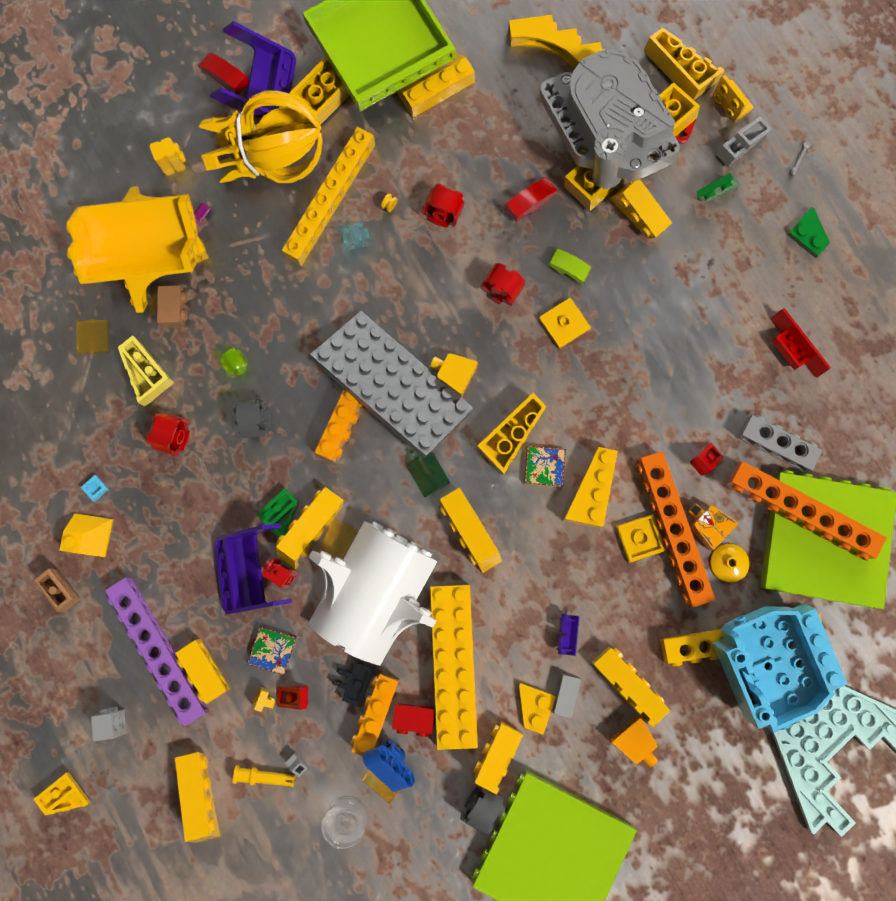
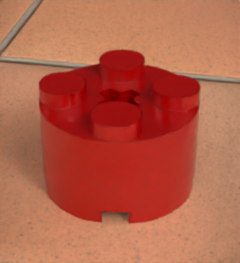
(443, 206)
(503, 284)
(168, 434)

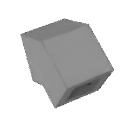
(296, 764)

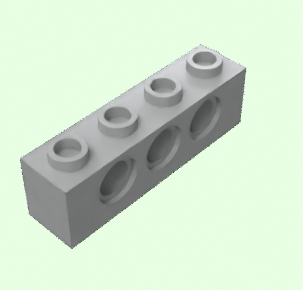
(809, 451)

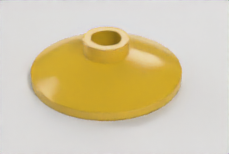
(720, 563)

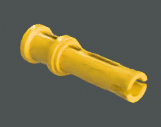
(254, 776)

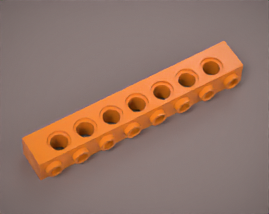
(871, 540)
(703, 593)

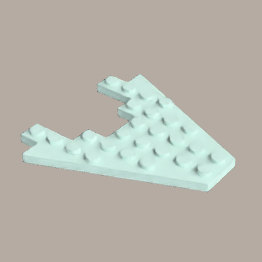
(816, 739)

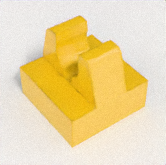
(263, 700)

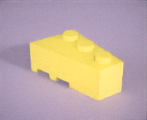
(144, 371)

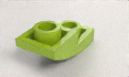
(569, 264)

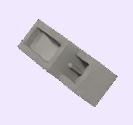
(743, 141)

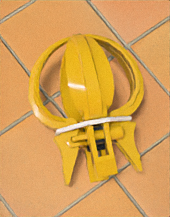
(279, 139)

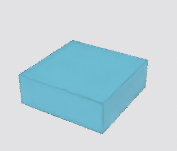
(94, 488)

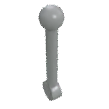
(805, 146)

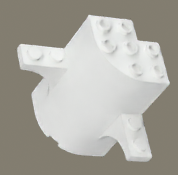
(372, 592)

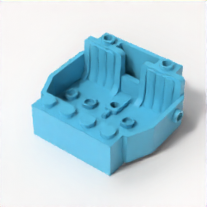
(782, 691)

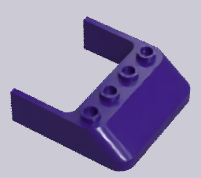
(270, 70)
(241, 571)

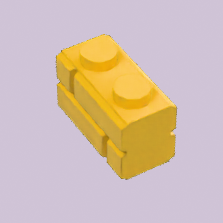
(168, 156)

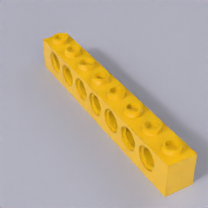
(329, 196)
(671, 647)

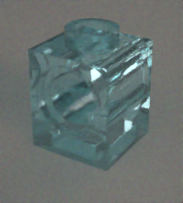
(355, 235)

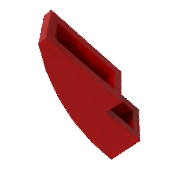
(224, 73)
(530, 199)

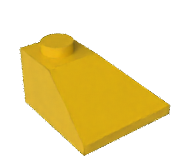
(87, 535)

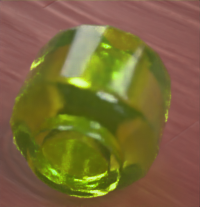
(234, 362)

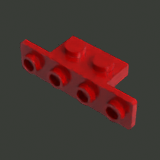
(796, 346)

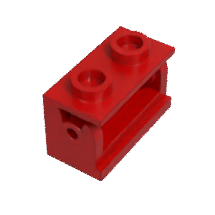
(278, 574)
(413, 719)

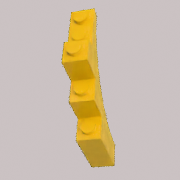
(543, 34)

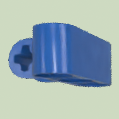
(388, 766)

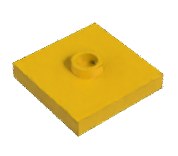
(564, 323)

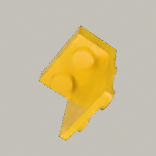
(732, 99)

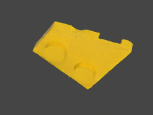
(535, 707)
(62, 796)

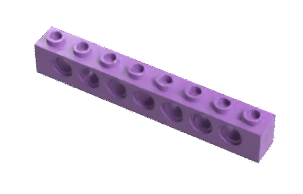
(166, 655)

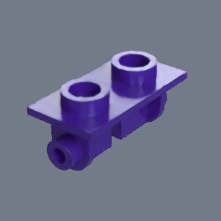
(569, 634)

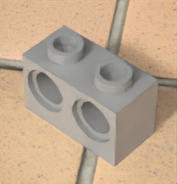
(108, 724)

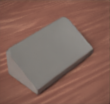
(566, 696)

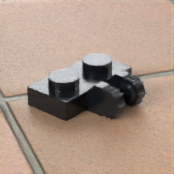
(357, 684)

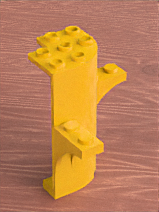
(133, 241)

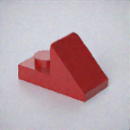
(706, 459)
(292, 697)

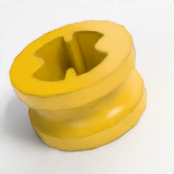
(389, 202)

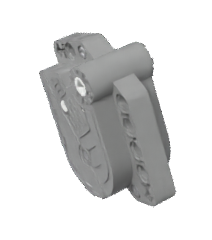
(613, 117)

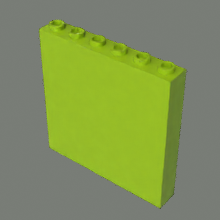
(379, 44)
(818, 568)
(552, 847)

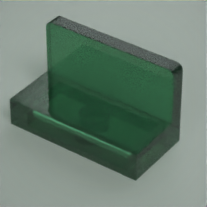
(428, 474)

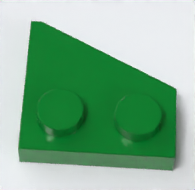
(717, 187)
(810, 233)
(280, 511)

